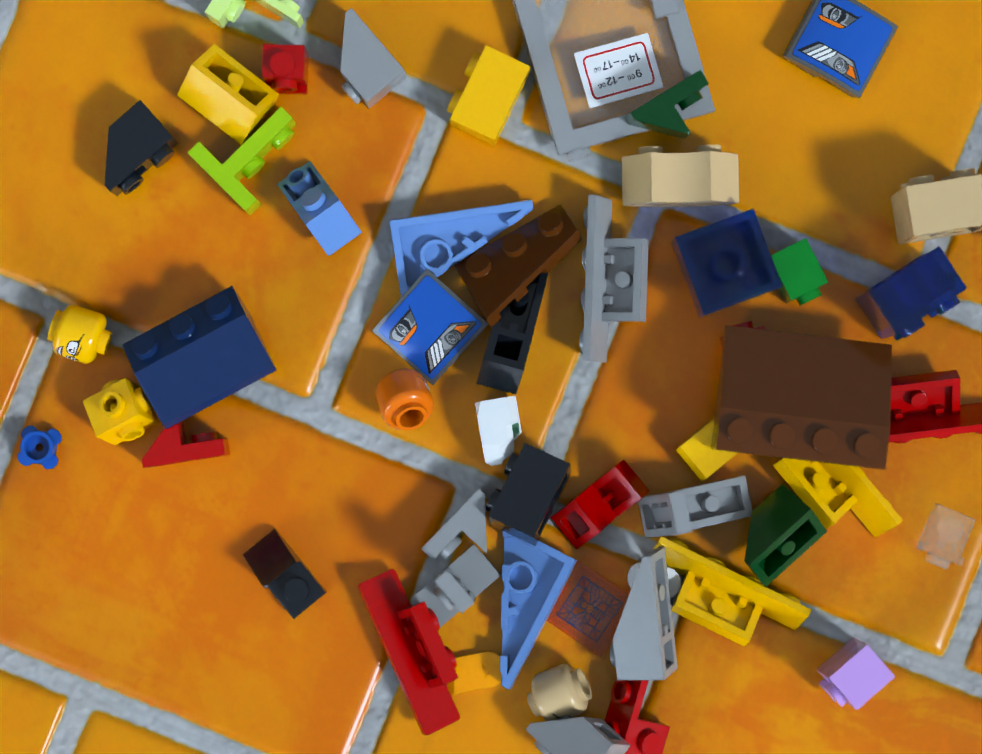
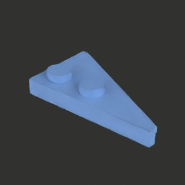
(447, 237)
(531, 587)

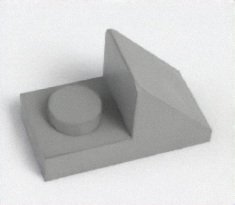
(469, 519)

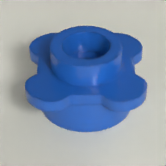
(29, 453)

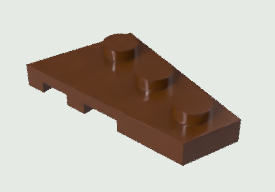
(512, 262)

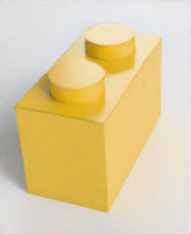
(227, 94)
(489, 94)

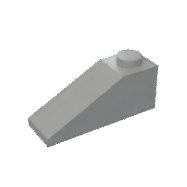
(645, 634)

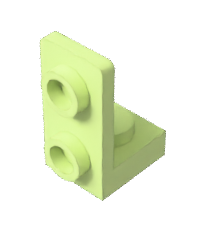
(223, 11)

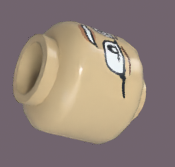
(559, 693)

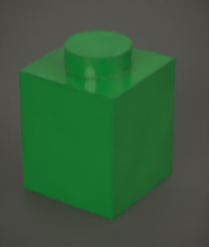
(799, 273)

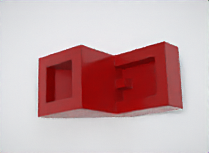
(600, 504)

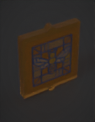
(589, 608)

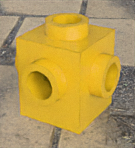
(119, 411)

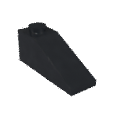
(511, 340)

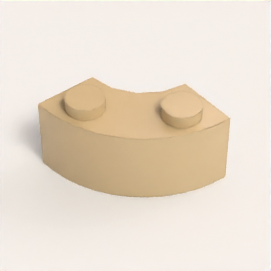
(680, 178)

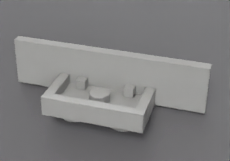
(613, 279)

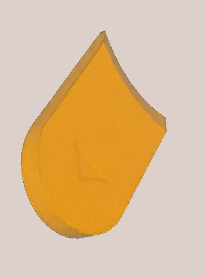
(476, 672)

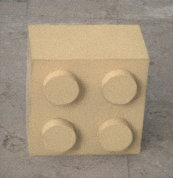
(938, 208)

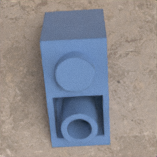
(319, 208)

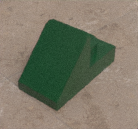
(660, 112)

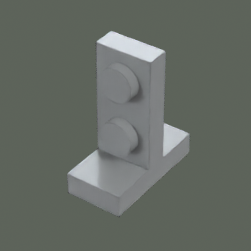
(695, 507)
(458, 585)

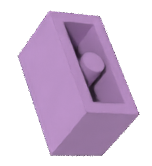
(854, 674)

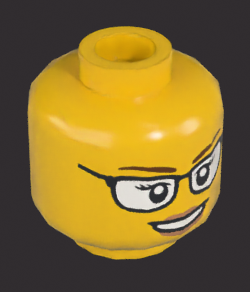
(79, 334)

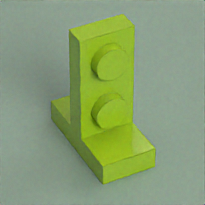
(247, 158)

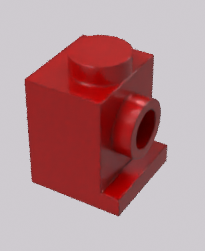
(286, 68)

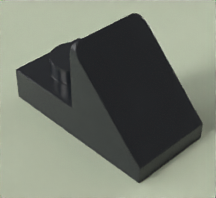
(284, 573)

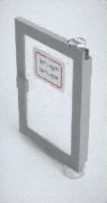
(604, 62)

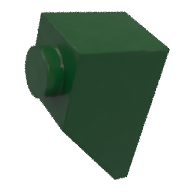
(780, 534)

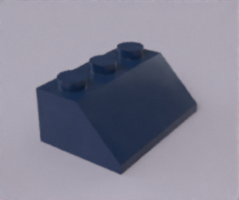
(199, 357)

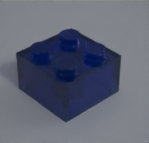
(726, 263)
(909, 294)

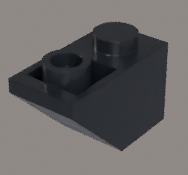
(133, 147)

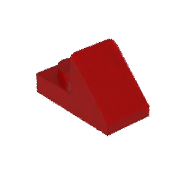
(172, 447)

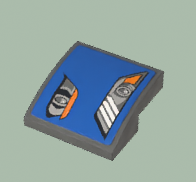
(840, 43)
(430, 327)

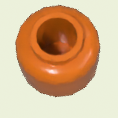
(404, 399)

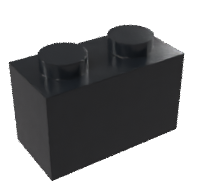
(528, 494)

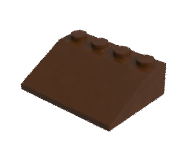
(803, 397)

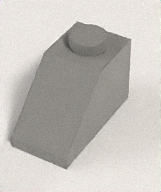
(366, 63)

